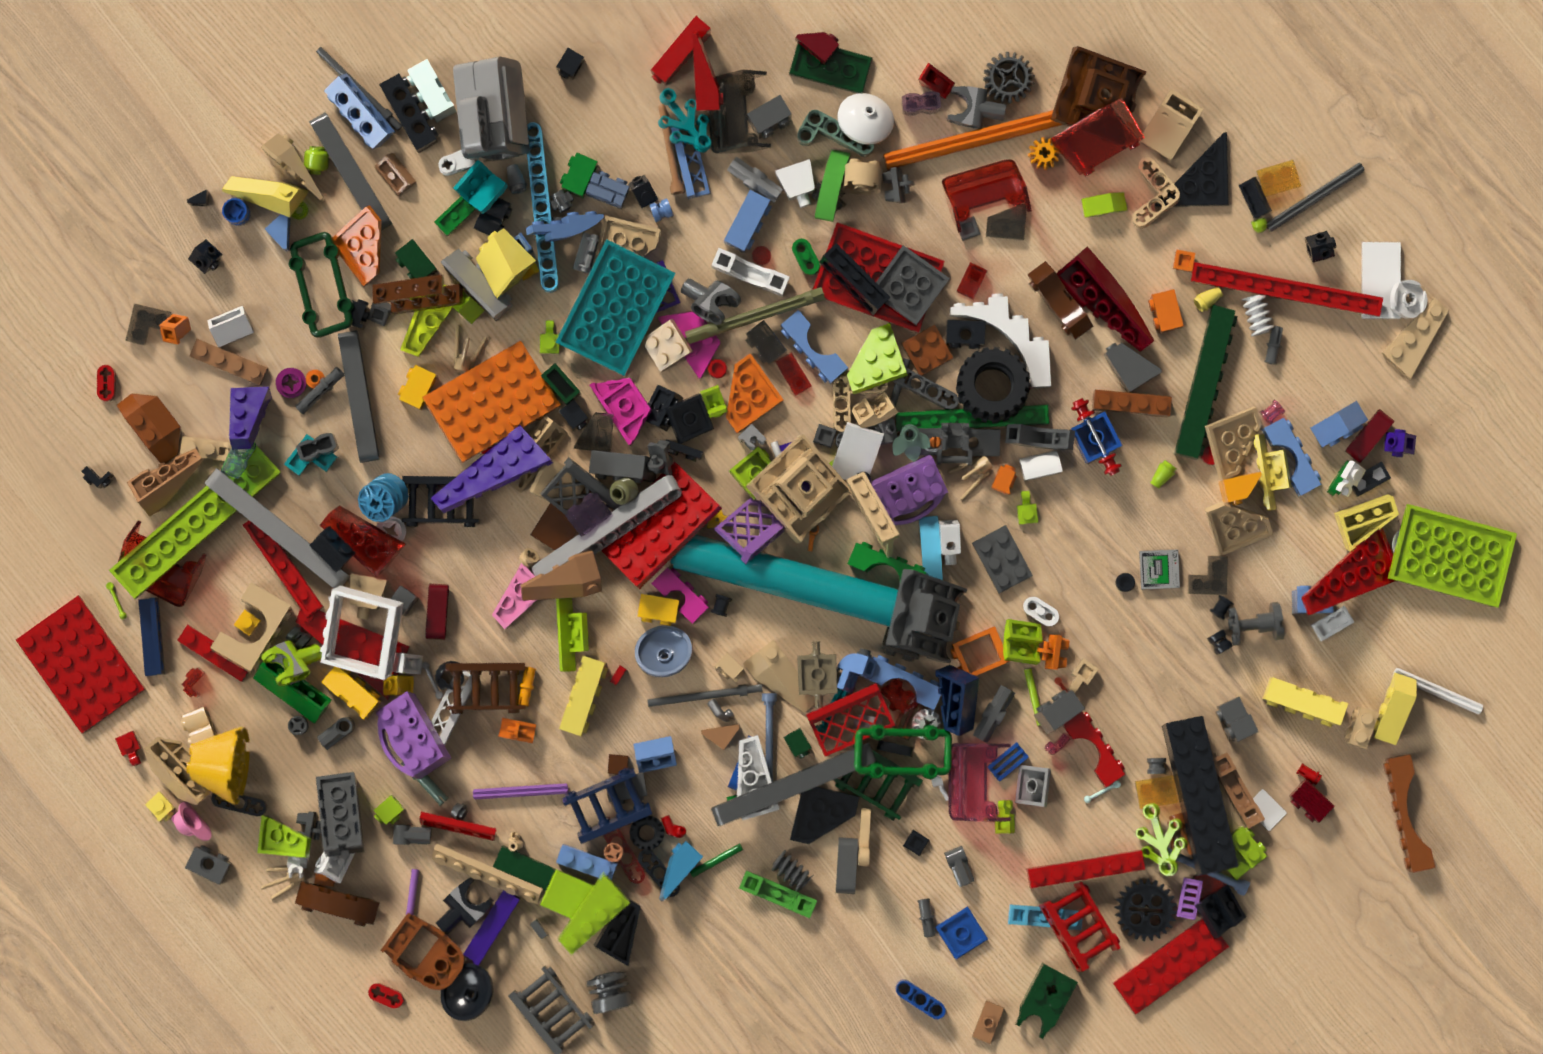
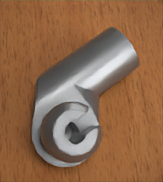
(718, 712)

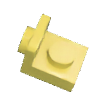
(161, 807)

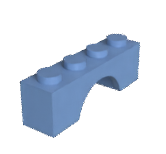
(830, 366)
(1281, 435)
(925, 691)

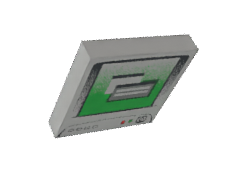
(1159, 569)

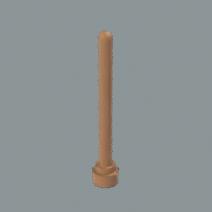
(677, 186)

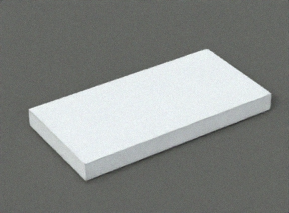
(1380, 273)

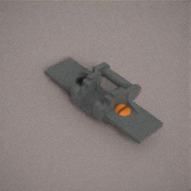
(957, 436)

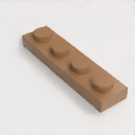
(228, 362)

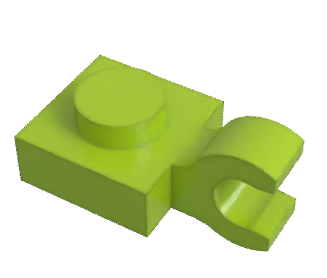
(547, 340)
(1026, 512)
(1004, 811)

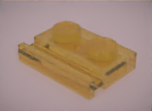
(1278, 178)
(1157, 791)

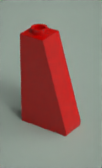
(679, 51)

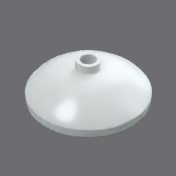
(865, 126)

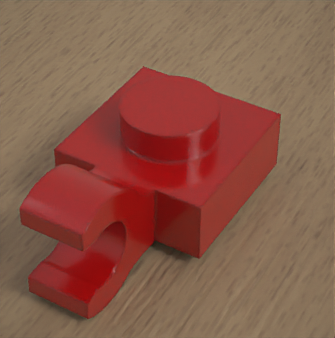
(128, 745)

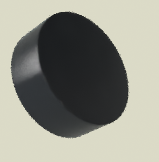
(1125, 582)

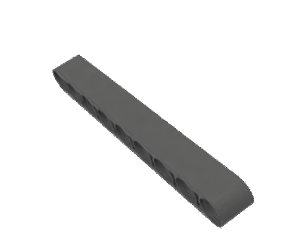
(790, 786)

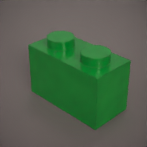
(579, 175)

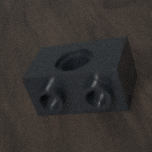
(976, 329)

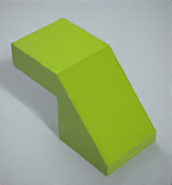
(1104, 204)

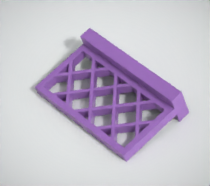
(759, 542)

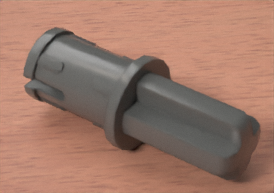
(1274, 345)
(926, 917)

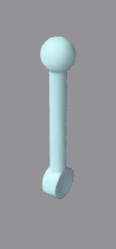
(1116, 784)

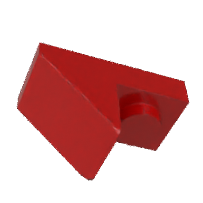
(936, 81)

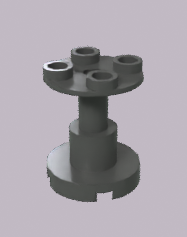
(1263, 622)

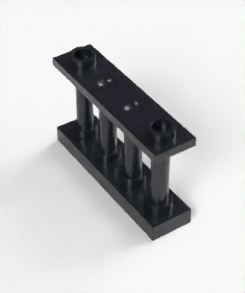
(432, 484)

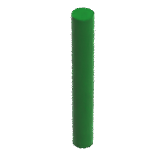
(716, 860)

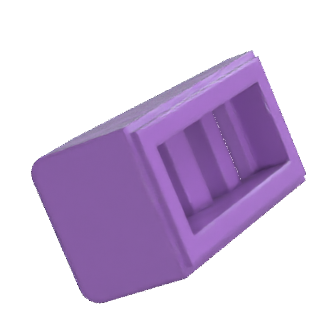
(1188, 915)

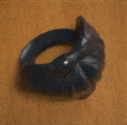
(441, 683)

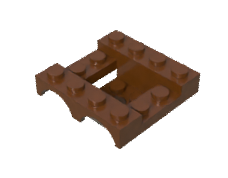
(1086, 78)

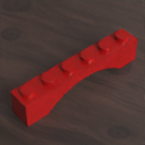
(1085, 869)

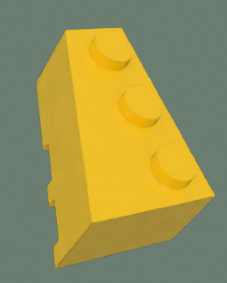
(352, 691)

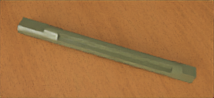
(710, 330)

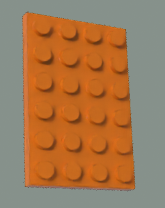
(491, 401)

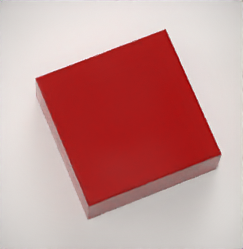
(618, 675)

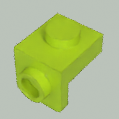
(714, 401)

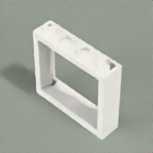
(330, 633)

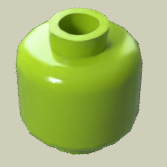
(316, 159)

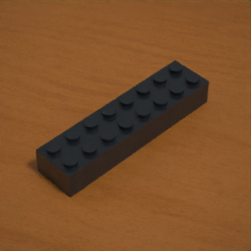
(1200, 795)

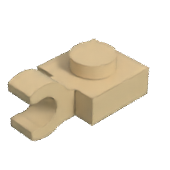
(1084, 673)

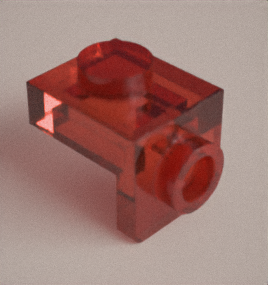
(192, 678)

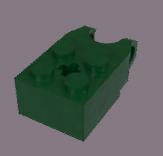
(1046, 1006)

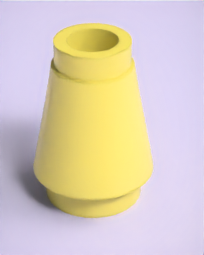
(1207, 299)

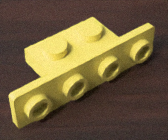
(1273, 470)

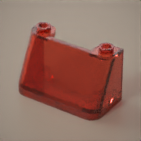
(1098, 137)

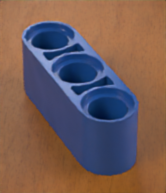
(927, 1005)

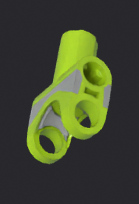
(292, 661)

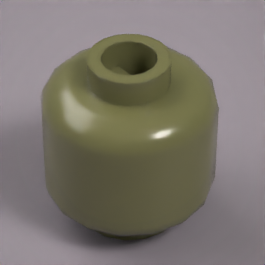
(623, 491)

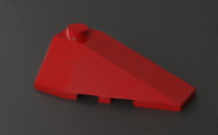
(706, 85)

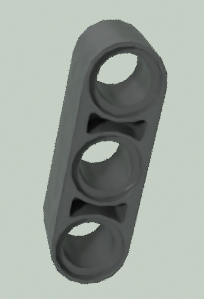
(846, 865)

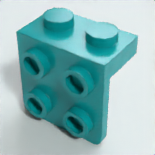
(480, 187)

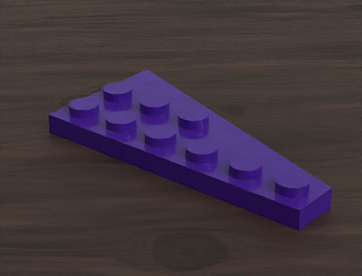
(496, 468)

